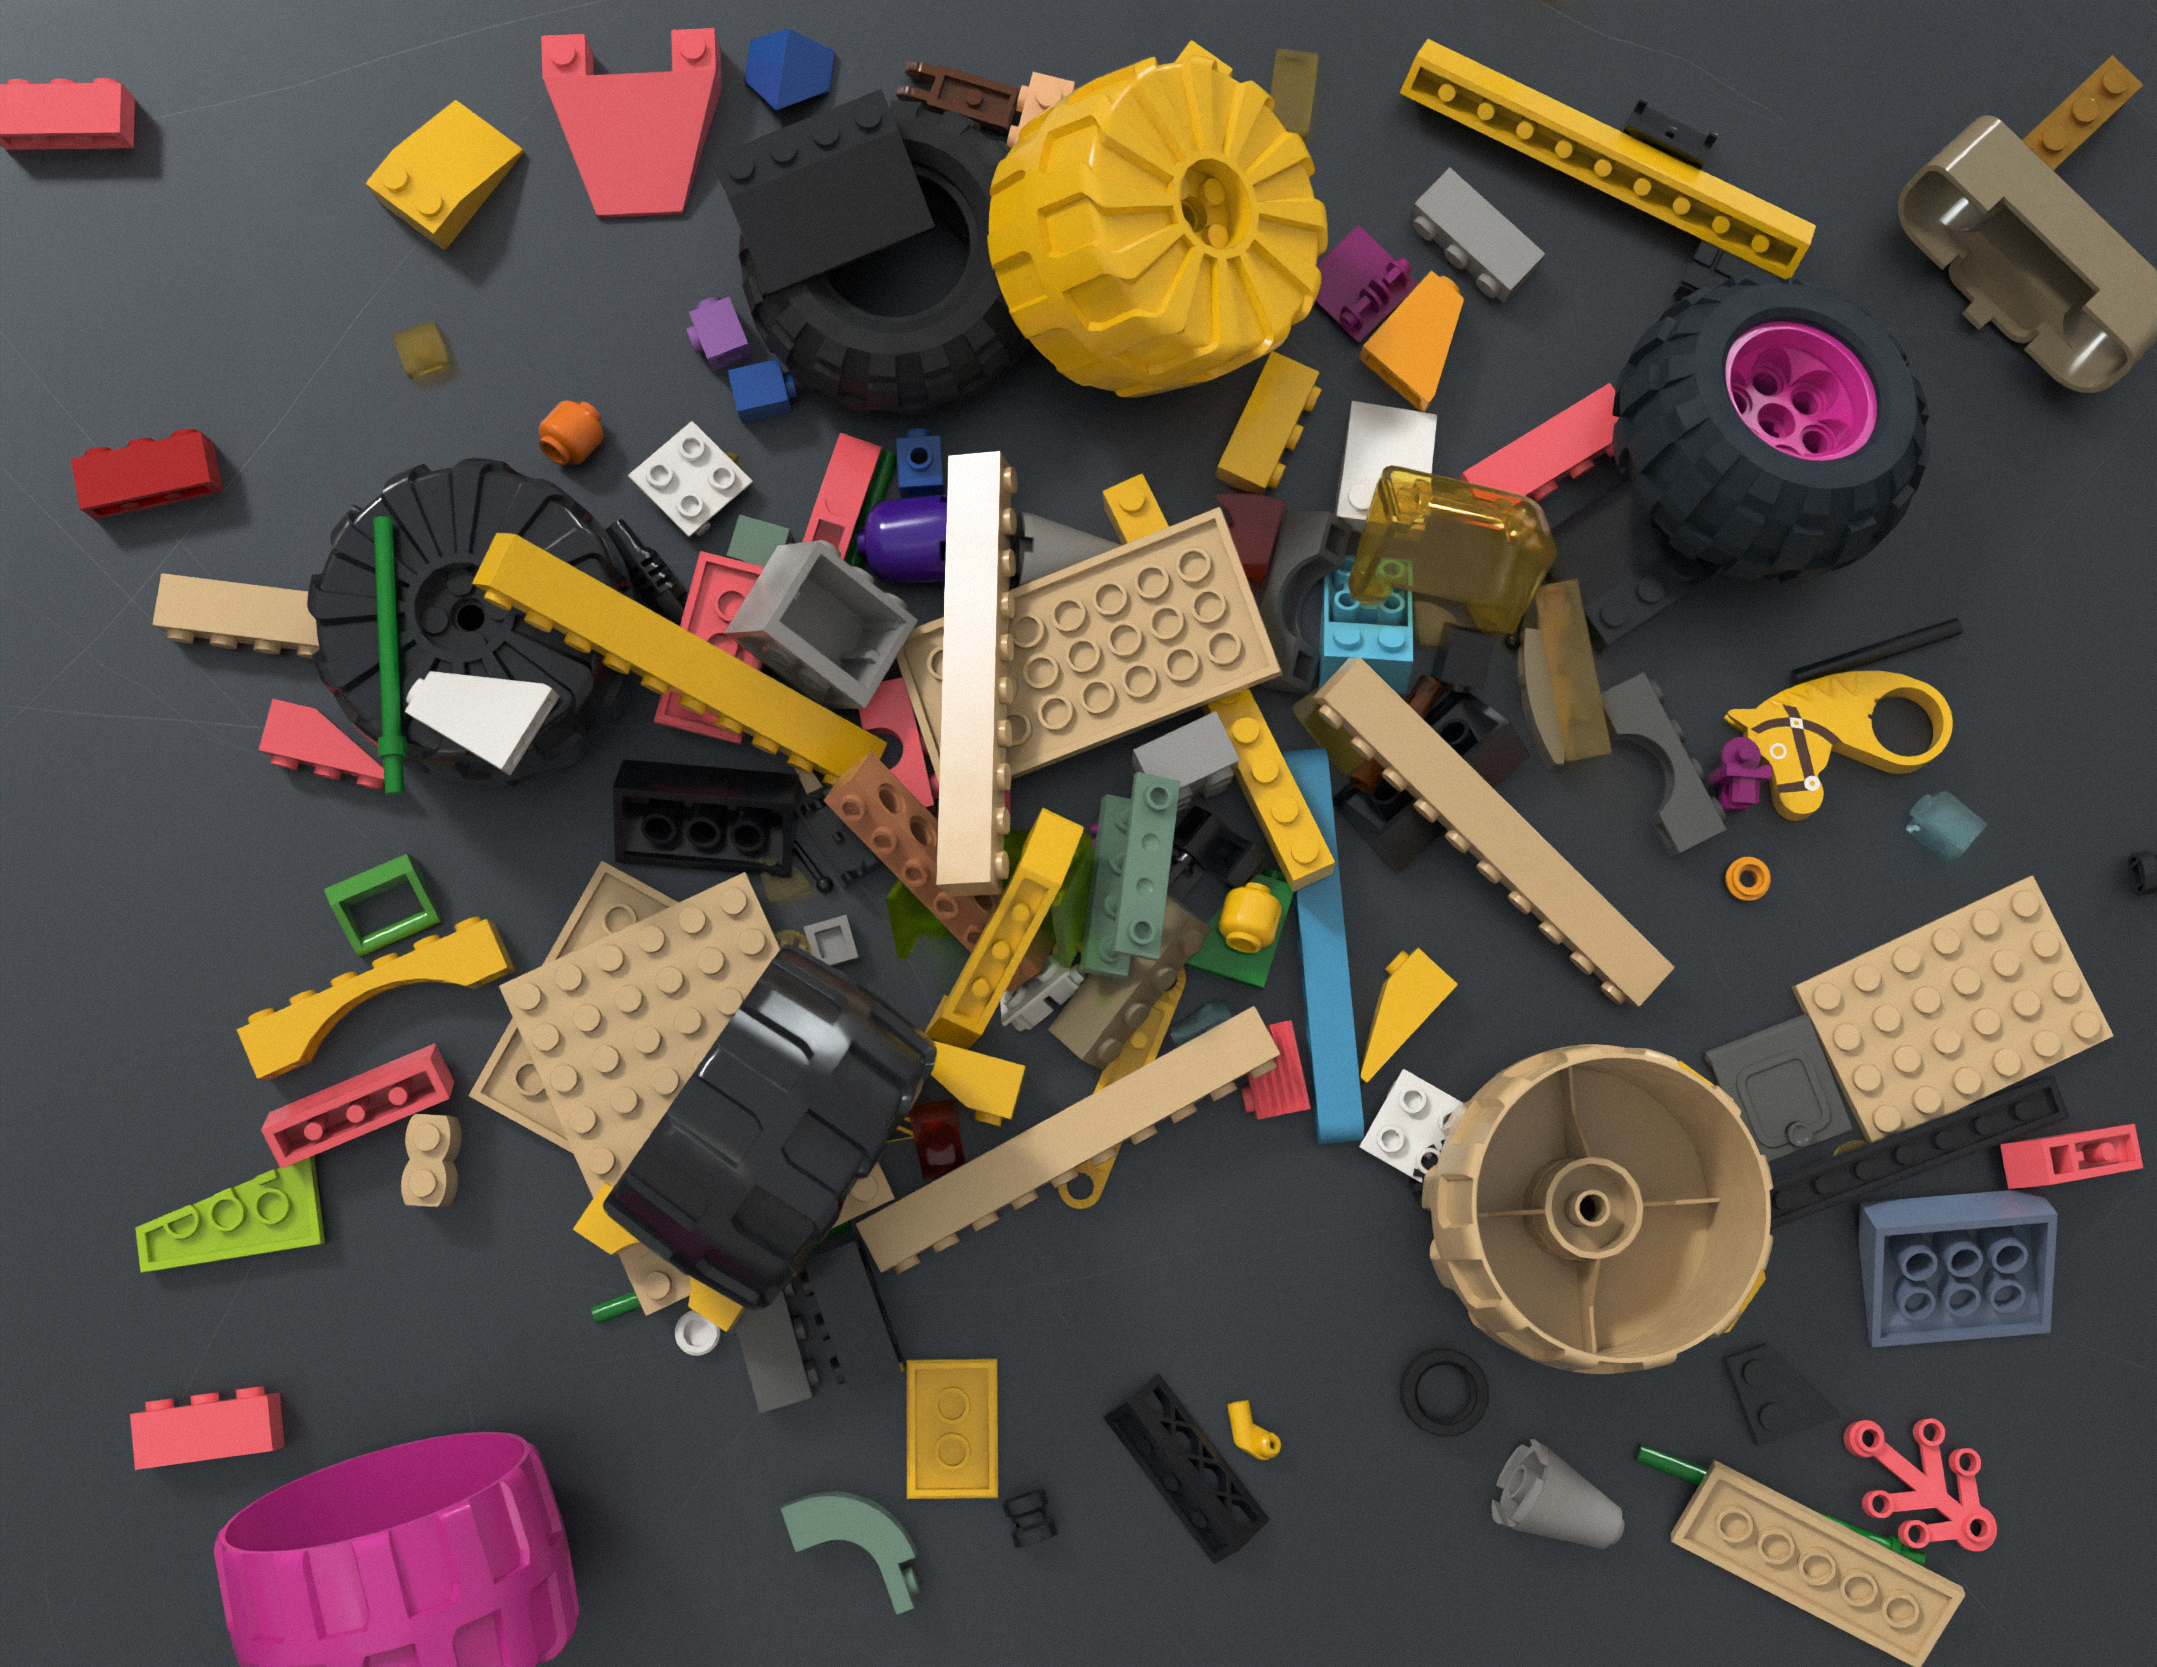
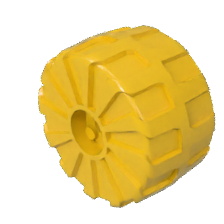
(1157, 228)

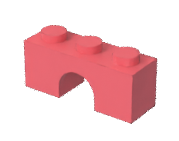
(893, 715)

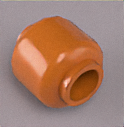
(570, 433)

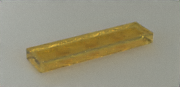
(1572, 670)

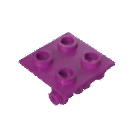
(1362, 283)

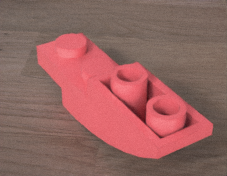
(843, 492)

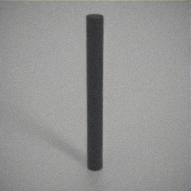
(1878, 651)

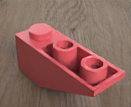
(311, 738)

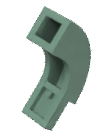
(863, 1522)

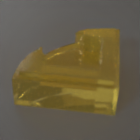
(1429, 622)
(780, 887)

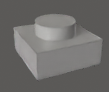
(832, 941)

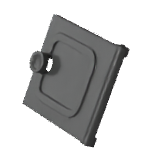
(1781, 1080)

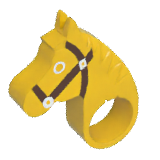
(1829, 715)

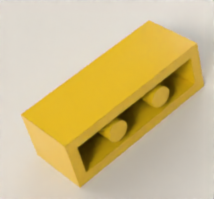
(1269, 425)

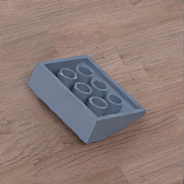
(1957, 1266)

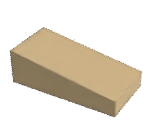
(810, 783)

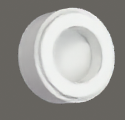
(696, 1334)

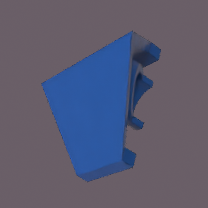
(788, 68)

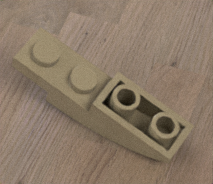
(1538, 698)

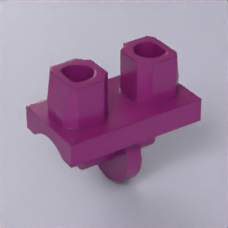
(1738, 776)

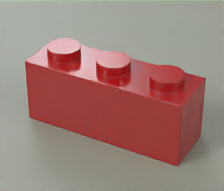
(146, 474)

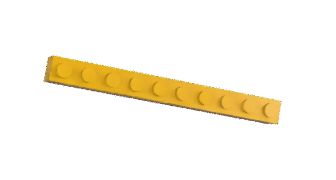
(1608, 159)
(670, 658)
(1261, 766)

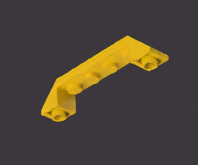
(1008, 932)

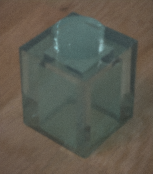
(1944, 825)

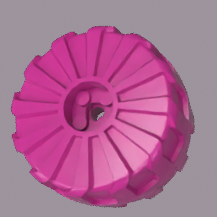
(404, 1561)

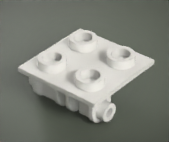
(690, 479)
(1409, 1124)

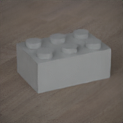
(1194, 755)

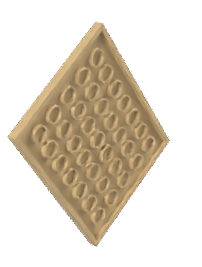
(628, 1026)

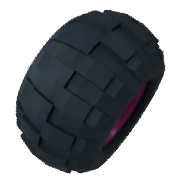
(1770, 429)

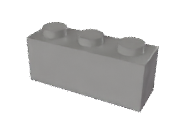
(1475, 236)

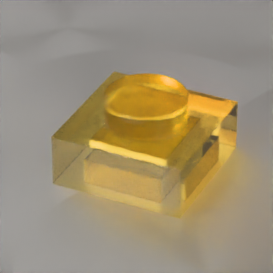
(421, 349)

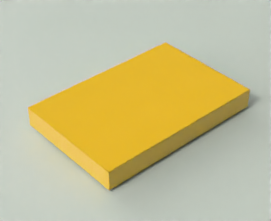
(952, 1428)

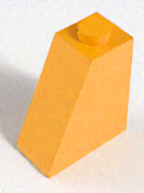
(1415, 340)

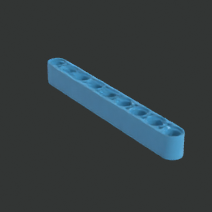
(1326, 970)

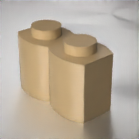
(431, 1172)

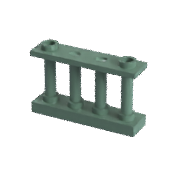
(1130, 876)

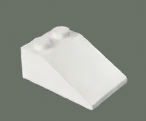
(1377, 439)

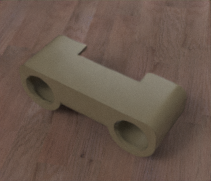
(2033, 257)

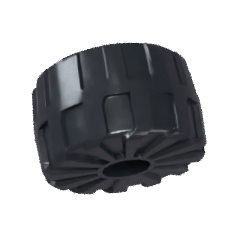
(439, 541)
(773, 1130)

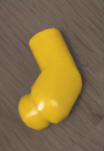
(1248, 1435)

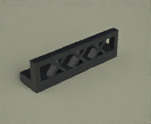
(1181, 1474)

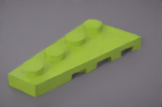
(254, 1218)

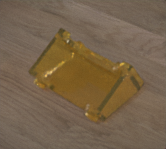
(1453, 545)

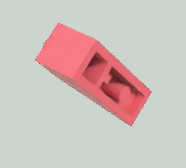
(2071, 1156)

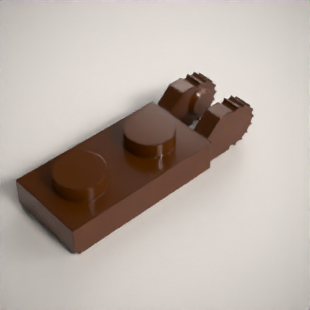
(969, 95)

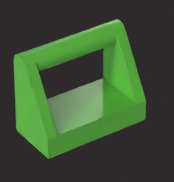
(372, 883)

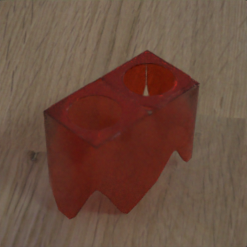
(1253, 529)

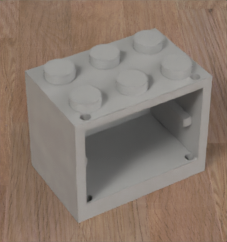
(822, 625)

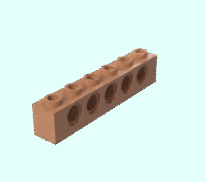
(907, 841)

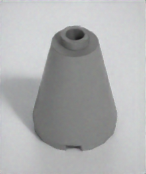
(1048, 547)
(1554, 1500)

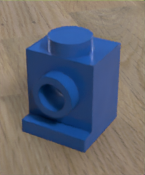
(924, 478)

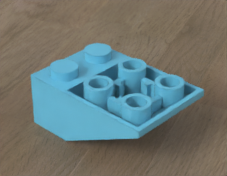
(1371, 632)

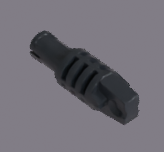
(649, 573)

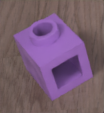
(718, 333)

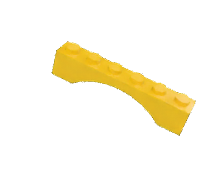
(292, 1035)

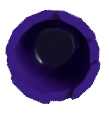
(906, 539)

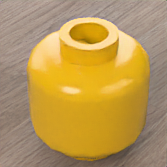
(1250, 918)

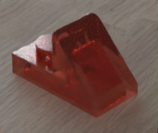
(937, 1137)

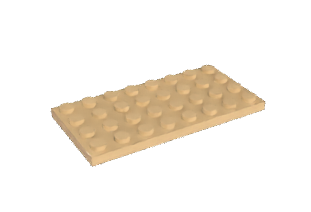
(1114, 645)

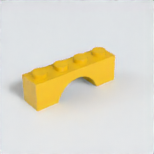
(613, 1239)

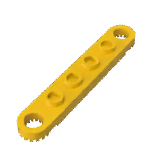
(1136, 1052)

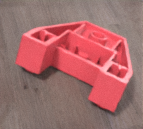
(636, 132)

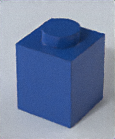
(762, 390)

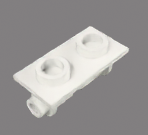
(1027, 1003)

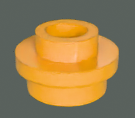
(1759, 872)

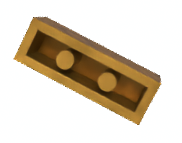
(2082, 113)

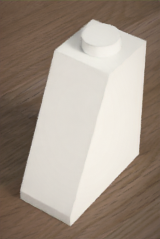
(482, 713)

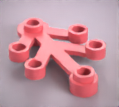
(1927, 1488)

